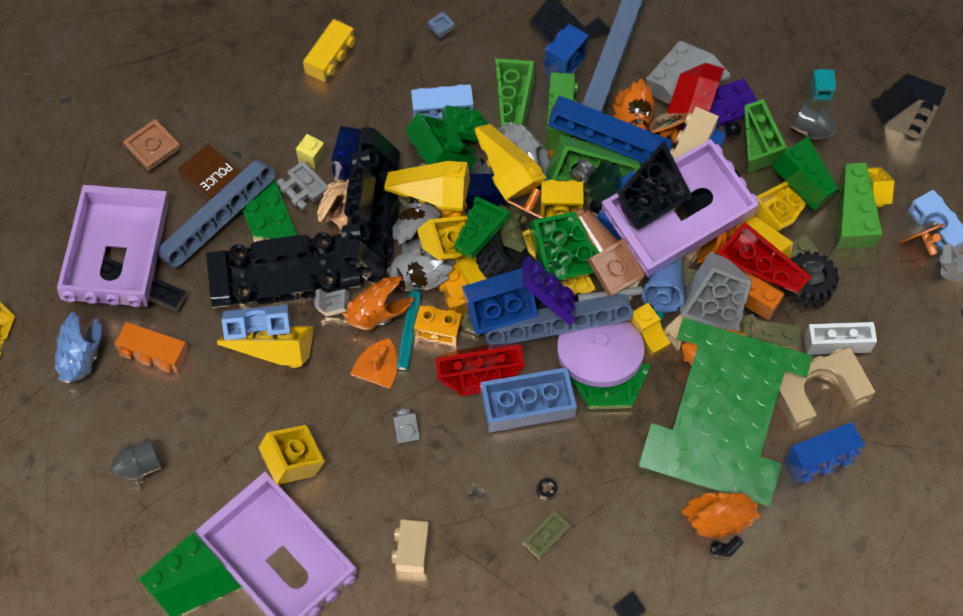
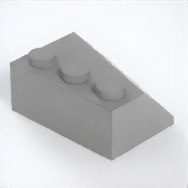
(680, 59)
(717, 294)

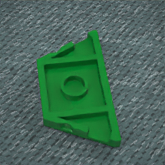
(268, 215)
(612, 397)

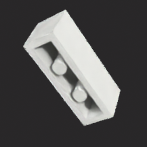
(834, 336)

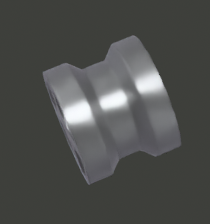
(583, 171)
(814, 269)

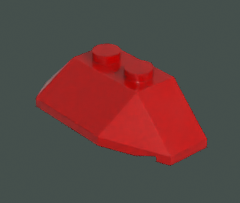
(695, 89)
(466, 368)

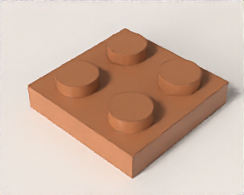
(151, 145)
(616, 267)

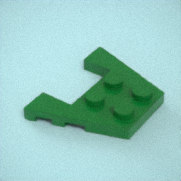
(459, 125)

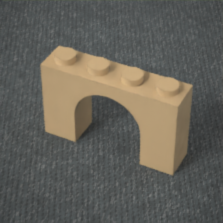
(839, 367)

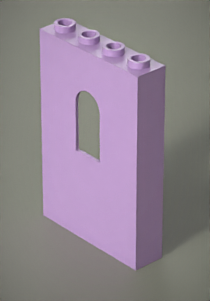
(113, 219)
(669, 237)
(255, 528)

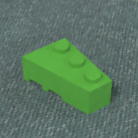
(762, 136)

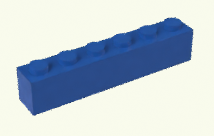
(604, 130)

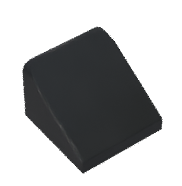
(629, 606)

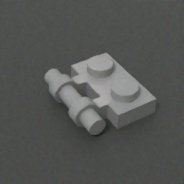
(307, 181)

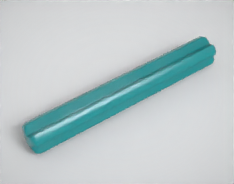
(408, 332)

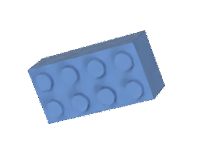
(528, 399)

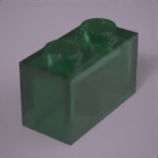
(604, 182)

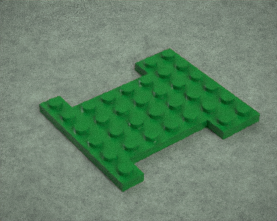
(725, 413)

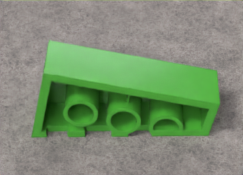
(562, 85)
(515, 89)
(571, 150)
(857, 209)

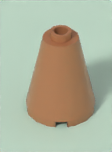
(597, 232)

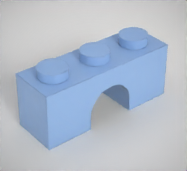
(932, 208)
(244, 321)

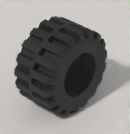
(499, 259)
(814, 296)

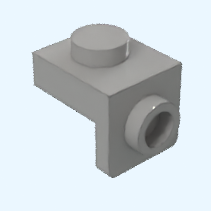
(332, 302)
(405, 425)

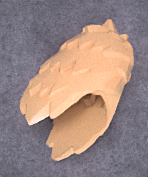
(333, 203)

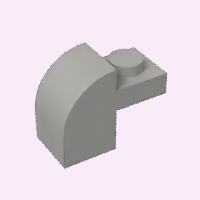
(951, 264)

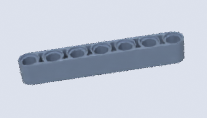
(216, 213)
(588, 315)

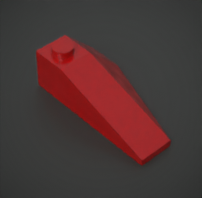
(762, 259)

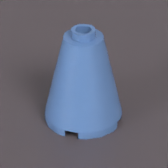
(666, 288)

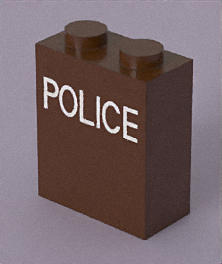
(207, 172)

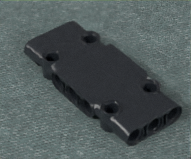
(369, 207)
(278, 271)

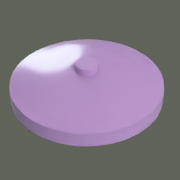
(602, 354)

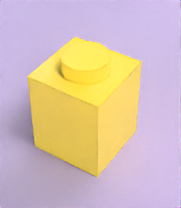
(311, 151)

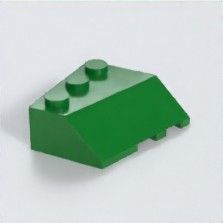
(427, 137)
(807, 174)
(562, 246)
(188, 578)

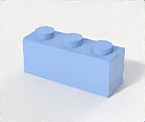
(433, 100)

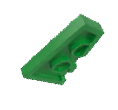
(482, 224)

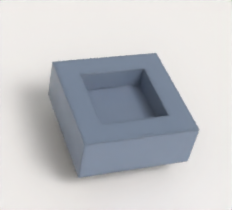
(441, 25)

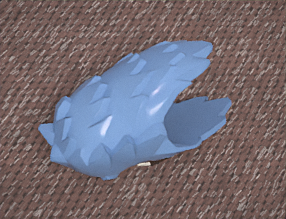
(74, 354)

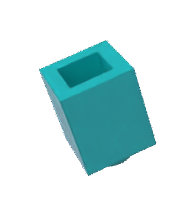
(823, 85)

